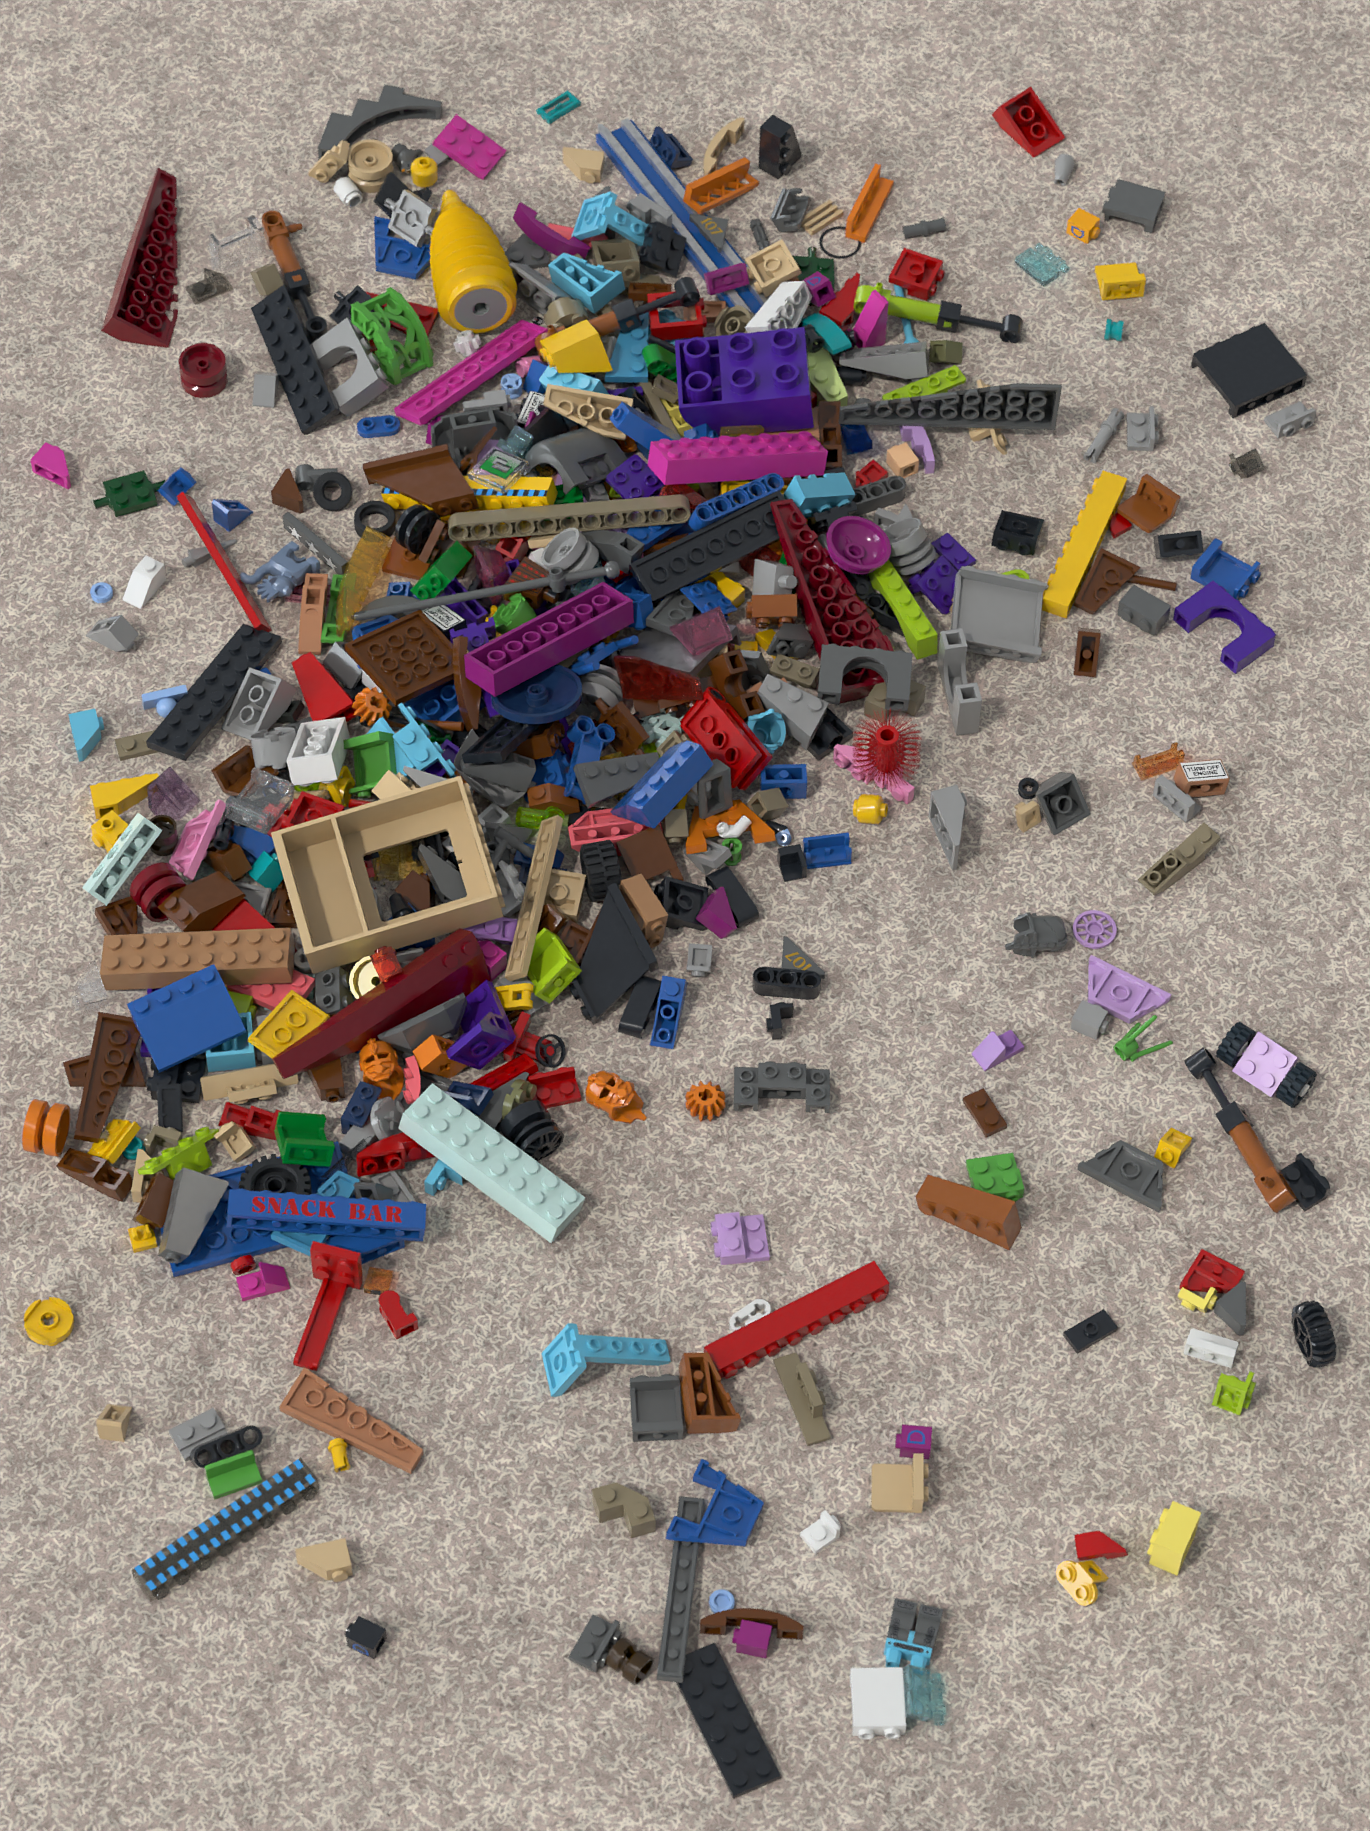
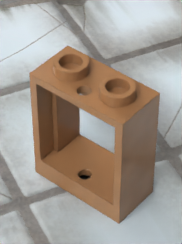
(645, 908)

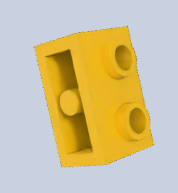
(108, 830)

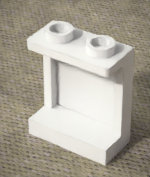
(878, 1702)

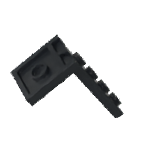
(819, 521)

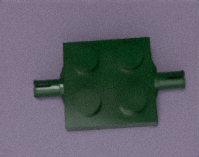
(812, 264)
(129, 493)

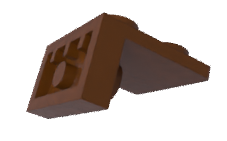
(440, 541)

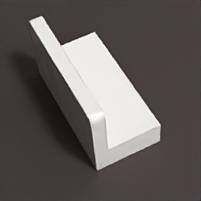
(1210, 1348)

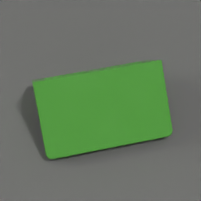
(233, 1474)

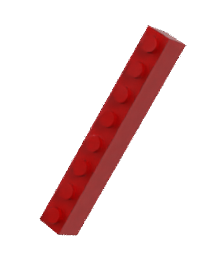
(798, 1319)

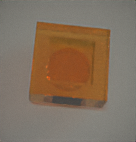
(378, 1280)

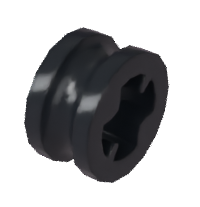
(1028, 782)

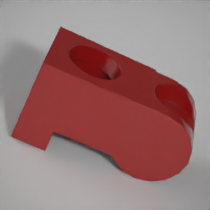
(395, 1316)

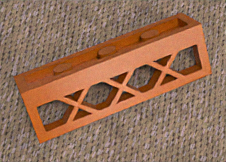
(716, 182)
(868, 205)

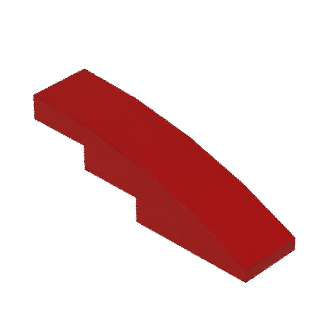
(253, 1120)

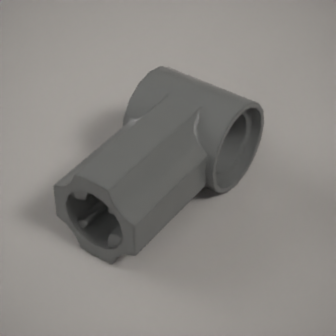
(306, 476)

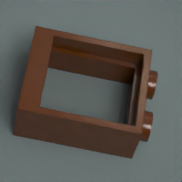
(543, 741)

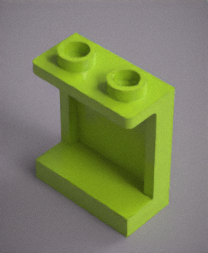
(551, 966)

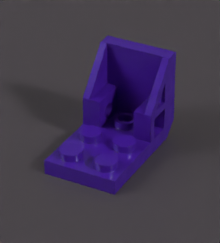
(484, 1029)

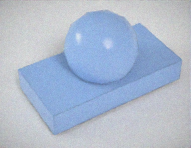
(164, 699)

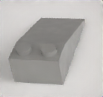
(896, 360)

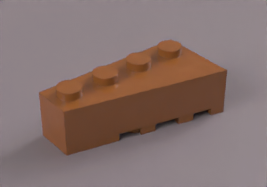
(971, 1210)

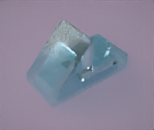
(517, 443)

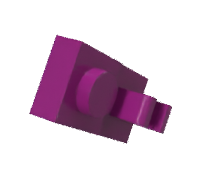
(726, 278)

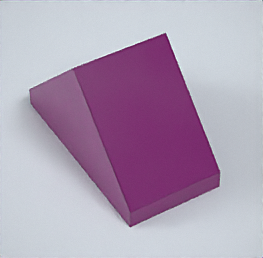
(717, 914)

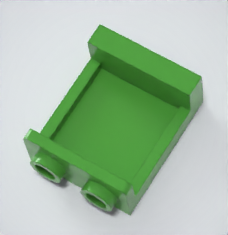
(372, 759)

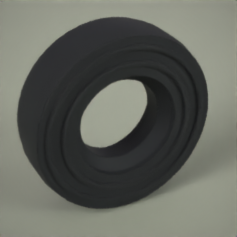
(323, 481)

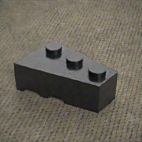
(777, 147)

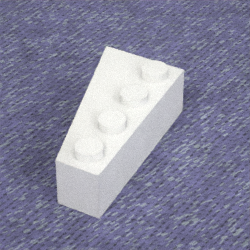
(782, 308)

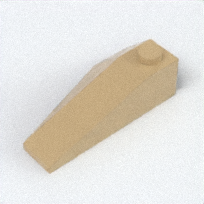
(586, 408)

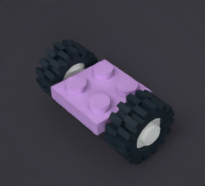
(1266, 1064)

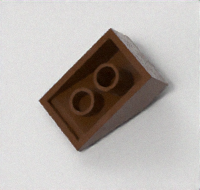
(202, 903)

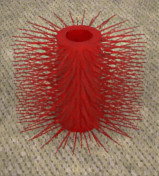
(885, 749)

